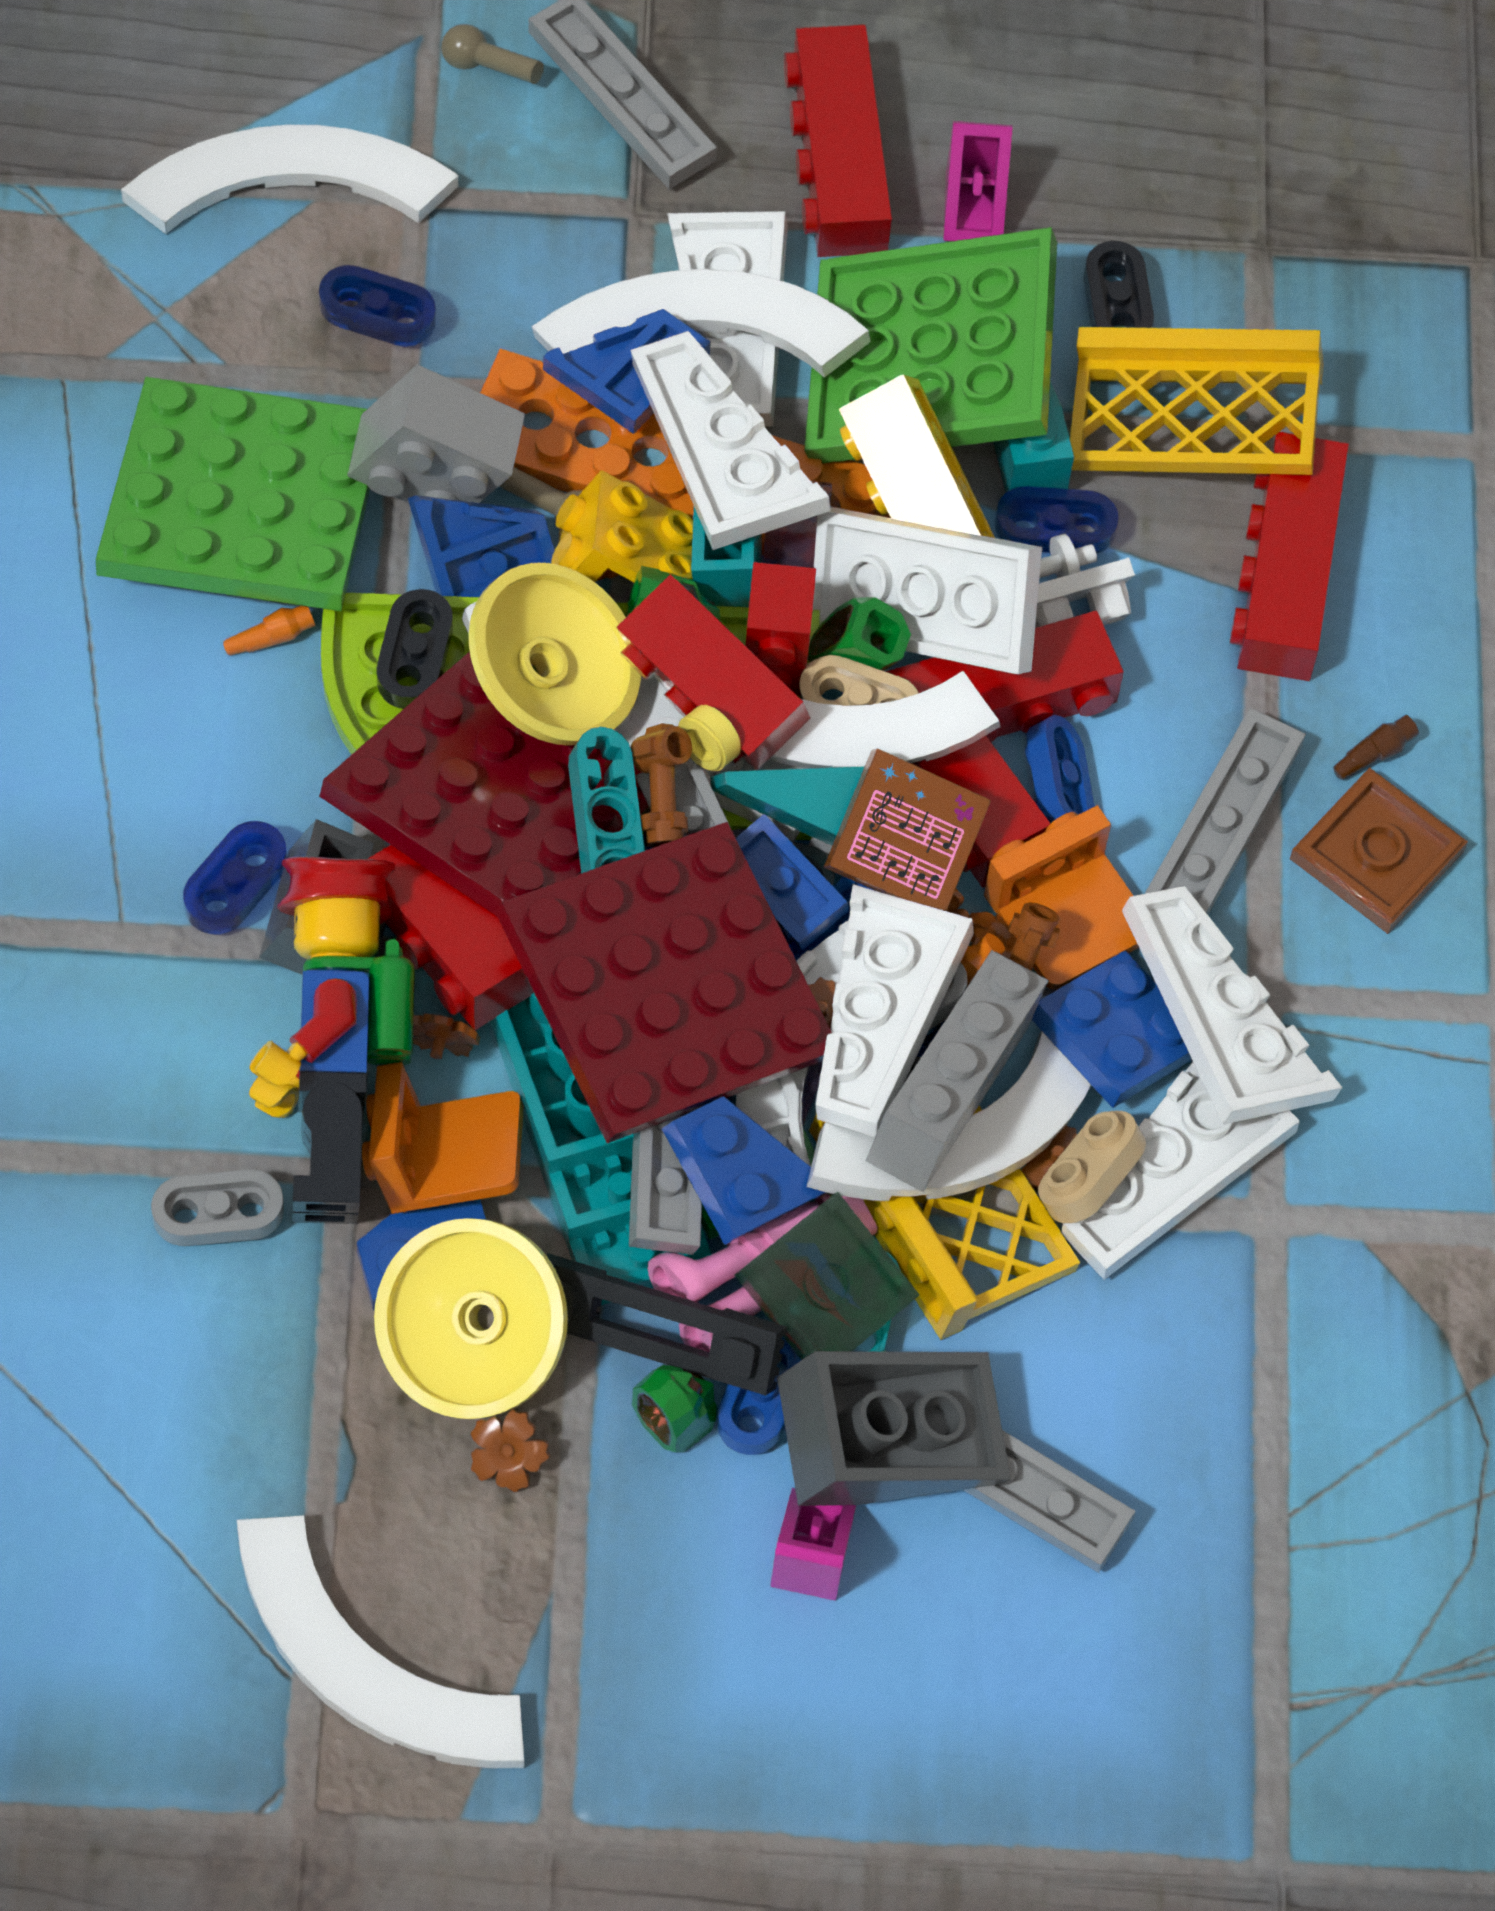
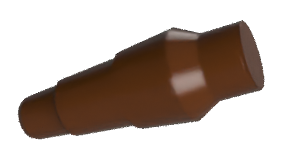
(1379, 745)

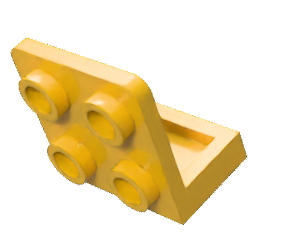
(621, 530)

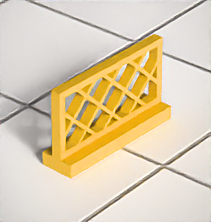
(1198, 362)
(927, 1257)

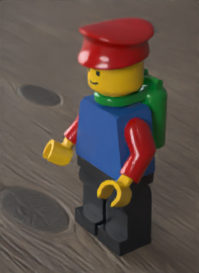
(351, 1015)

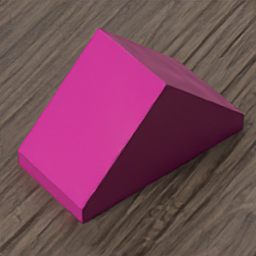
(976, 180)
(812, 1548)

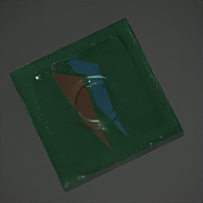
(827, 1281)

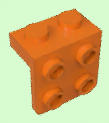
(1077, 881)
(440, 1149)

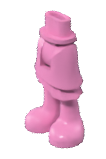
(698, 1277)

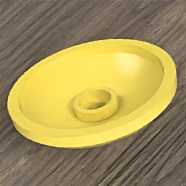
(570, 635)
(432, 1328)

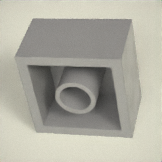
(435, 440)

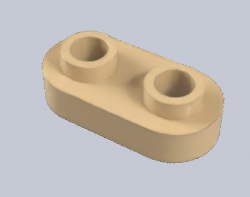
(855, 680)
(1092, 1166)

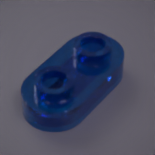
(380, 305)
(1056, 513)
(230, 880)

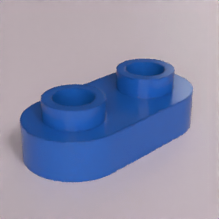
(1058, 768)
(767, 1409)

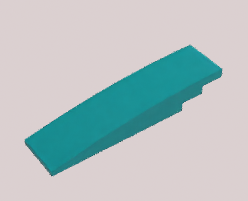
(580, 1170)

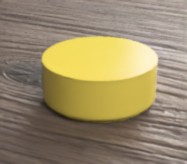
(712, 738)

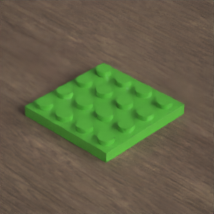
(960, 320)
(236, 495)

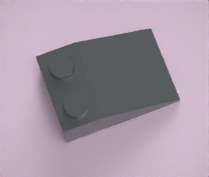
(891, 1425)

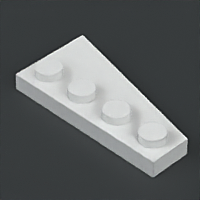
(744, 244)
(721, 446)
(887, 995)
(1230, 1031)
(1183, 1166)

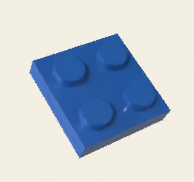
(1114, 1029)

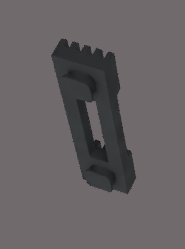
(741, 1349)

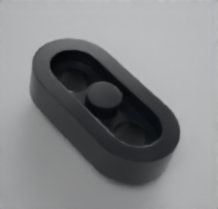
(1121, 301)
(410, 652)

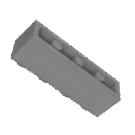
(956, 1071)

